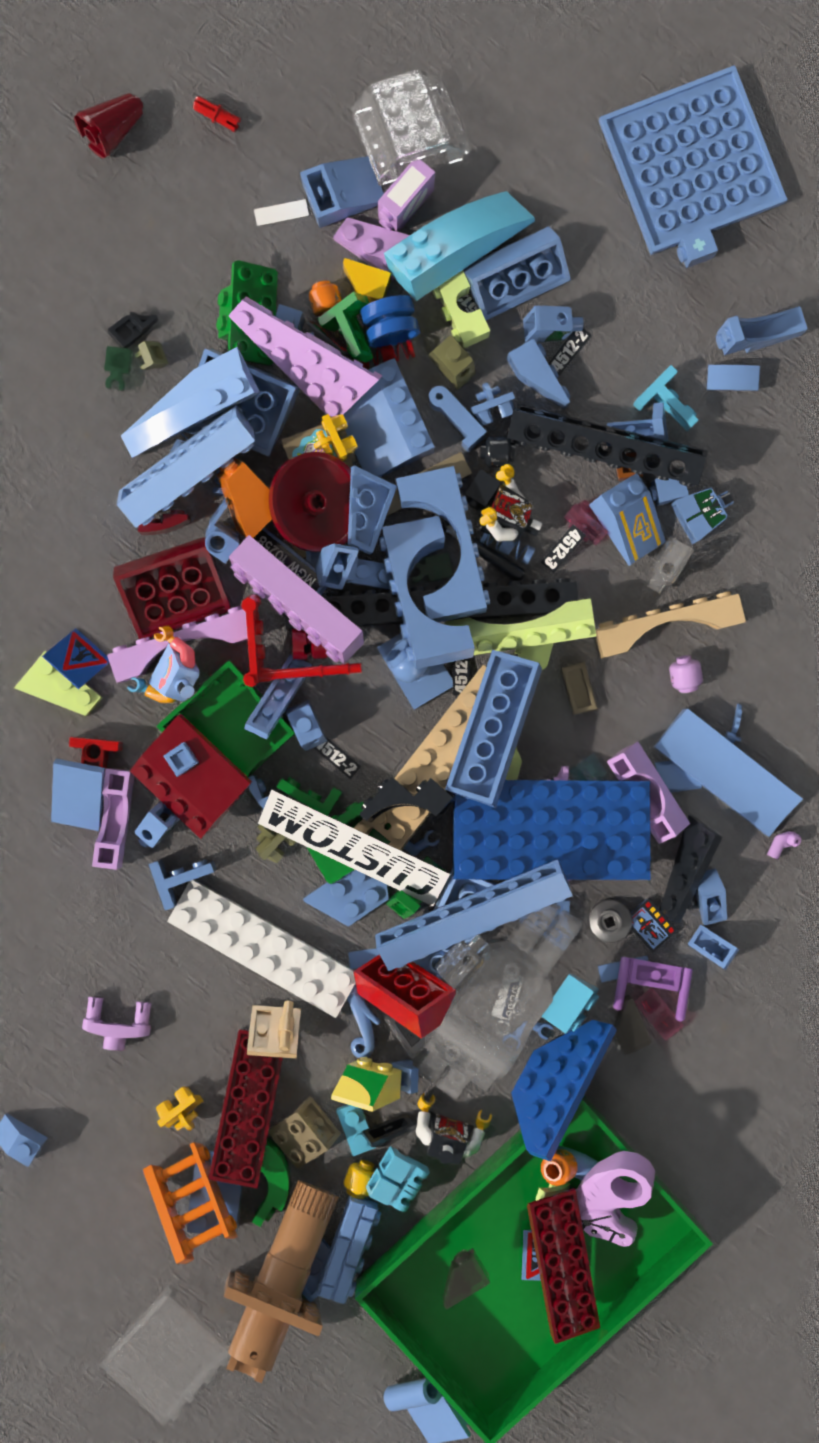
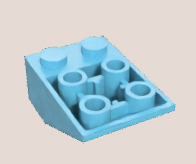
(570, 1003)

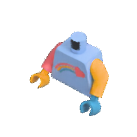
(174, 673)

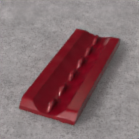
(245, 1116)
(563, 1265)

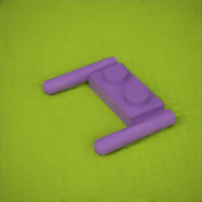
(654, 975)

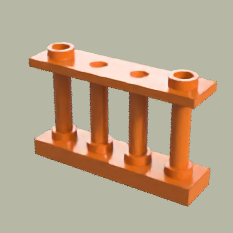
(166, 1201)

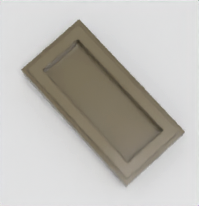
(578, 688)

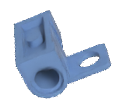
(230, 537)

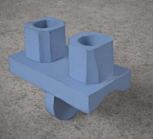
(482, 410)

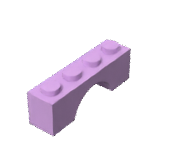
(665, 814)
(113, 832)

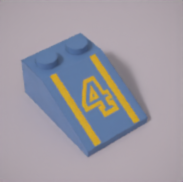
(630, 518)

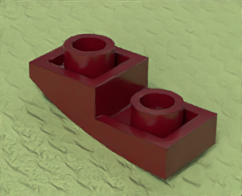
(171, 522)

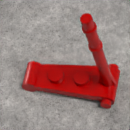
(257, 653)

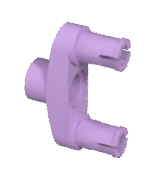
(114, 1033)

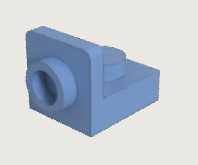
(409, 1075)

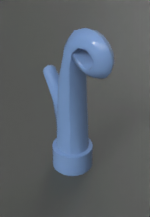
(363, 1016)

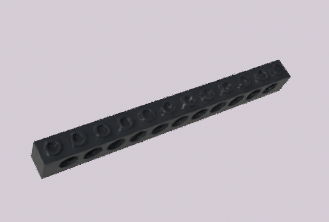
(564, 588)

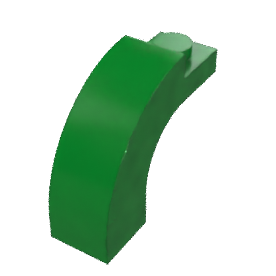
(278, 1176)

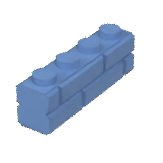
(347, 1249)

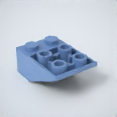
(341, 189)

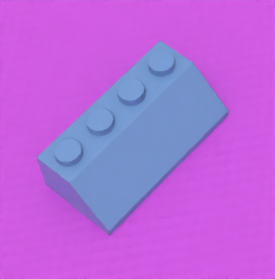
(517, 272)

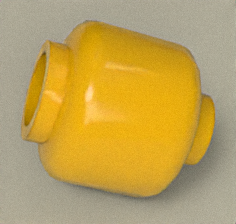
(357, 1178)

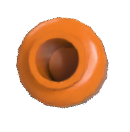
(323, 297)
(560, 1169)

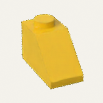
(367, 279)

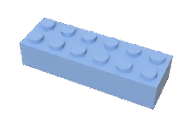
(186, 466)

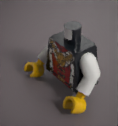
(508, 511)
(448, 1137)

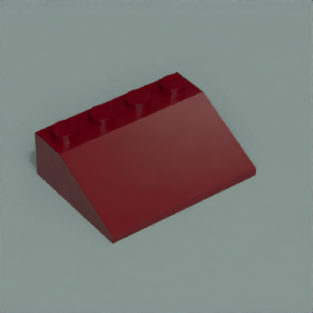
(171, 588)
(201, 793)

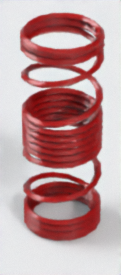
(388, 352)

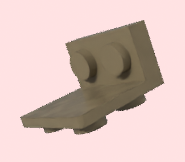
(305, 1133)

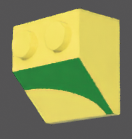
(368, 1084)

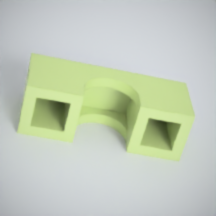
(467, 327)

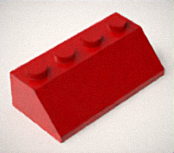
(405, 994)

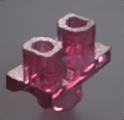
(583, 521)

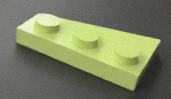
(50, 685)

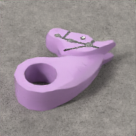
(604, 1192)

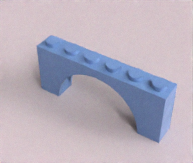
(440, 493)
(428, 640)

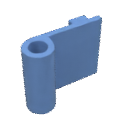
(429, 1410)

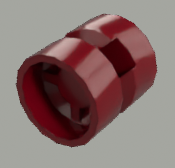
(303, 650)

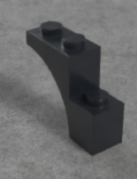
(393, 795)

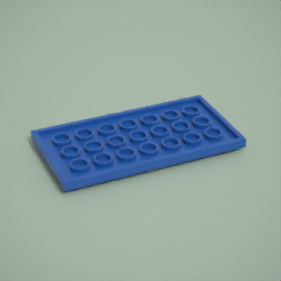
(587, 825)

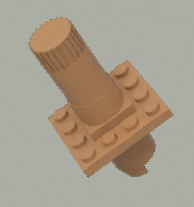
(275, 1294)

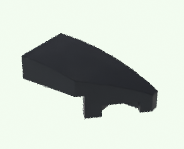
(131, 328)

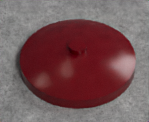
(311, 501)

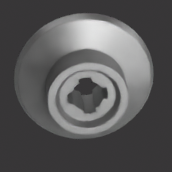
(621, 916)

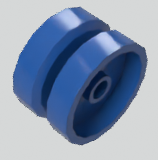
(390, 321)

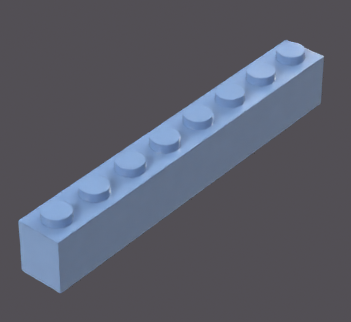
(473, 915)

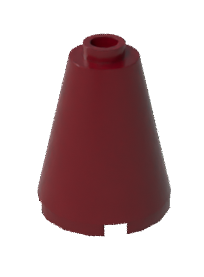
(109, 122)

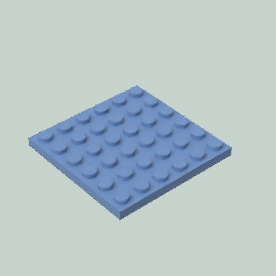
(692, 159)

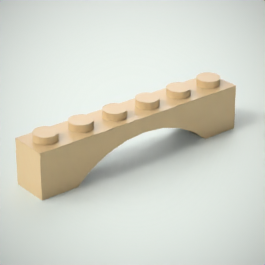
(717, 613)

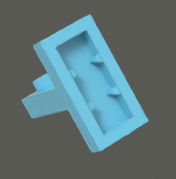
(682, 414)

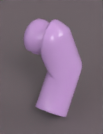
(782, 841)

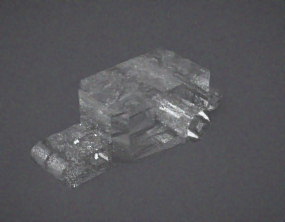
(498, 1004)

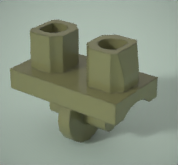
(269, 844)

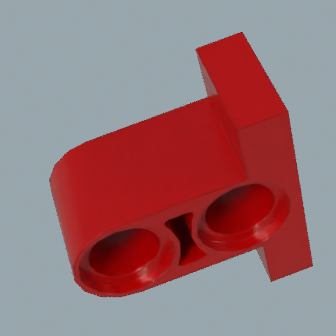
(104, 745)

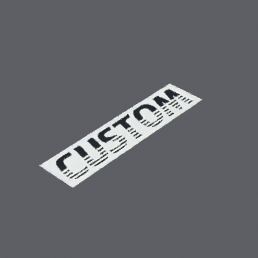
(353, 848)

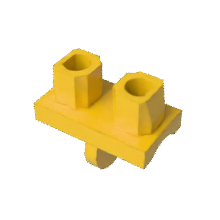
(332, 427)
(171, 1115)

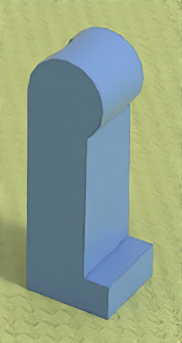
(443, 401)

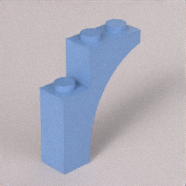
(760, 332)

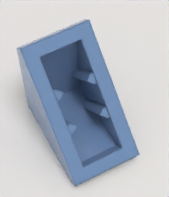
(713, 947)

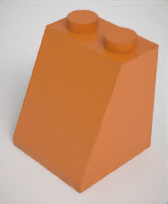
(246, 497)

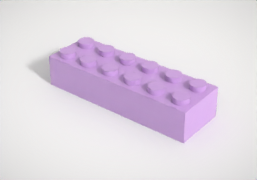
(296, 600)

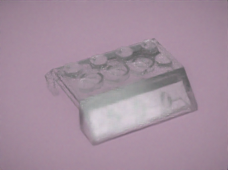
(407, 121)

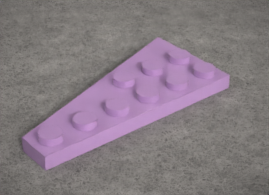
(310, 363)

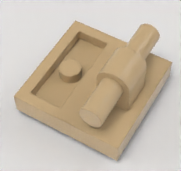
(274, 1031)

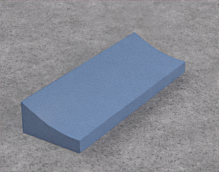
(494, 728)
(727, 772)

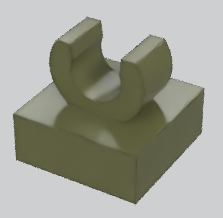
(152, 355)

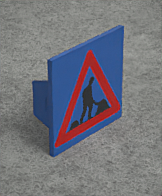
(76, 658)

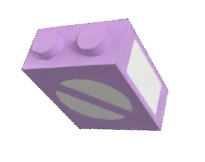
(406, 195)

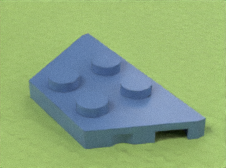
(349, 897)

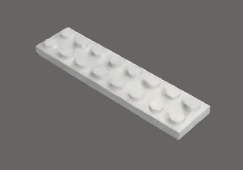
(263, 947)

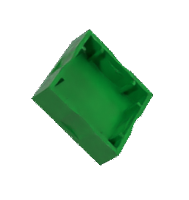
(221, 714)

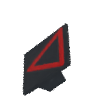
(326, 336)

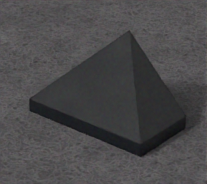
(389, 1131)

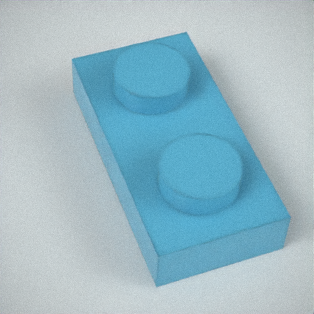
(353, 1123)

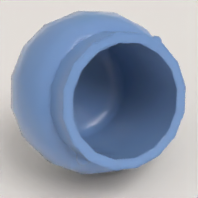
(401, 667)

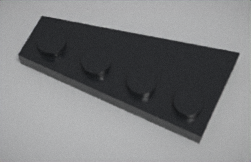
(691, 862)

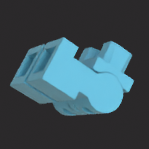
(397, 1180)

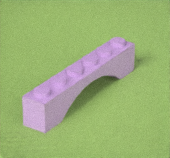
(137, 659)

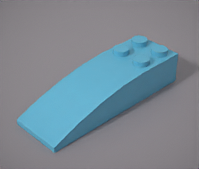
(455, 242)

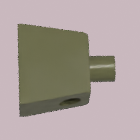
(453, 361)

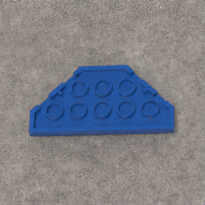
(556, 1083)

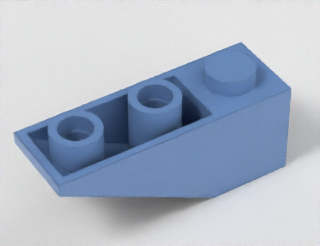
(533, 370)

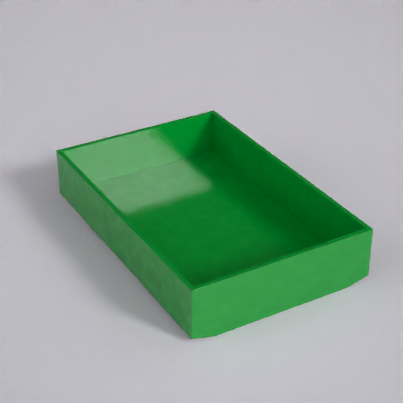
(496, 1346)

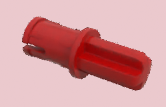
(216, 113)

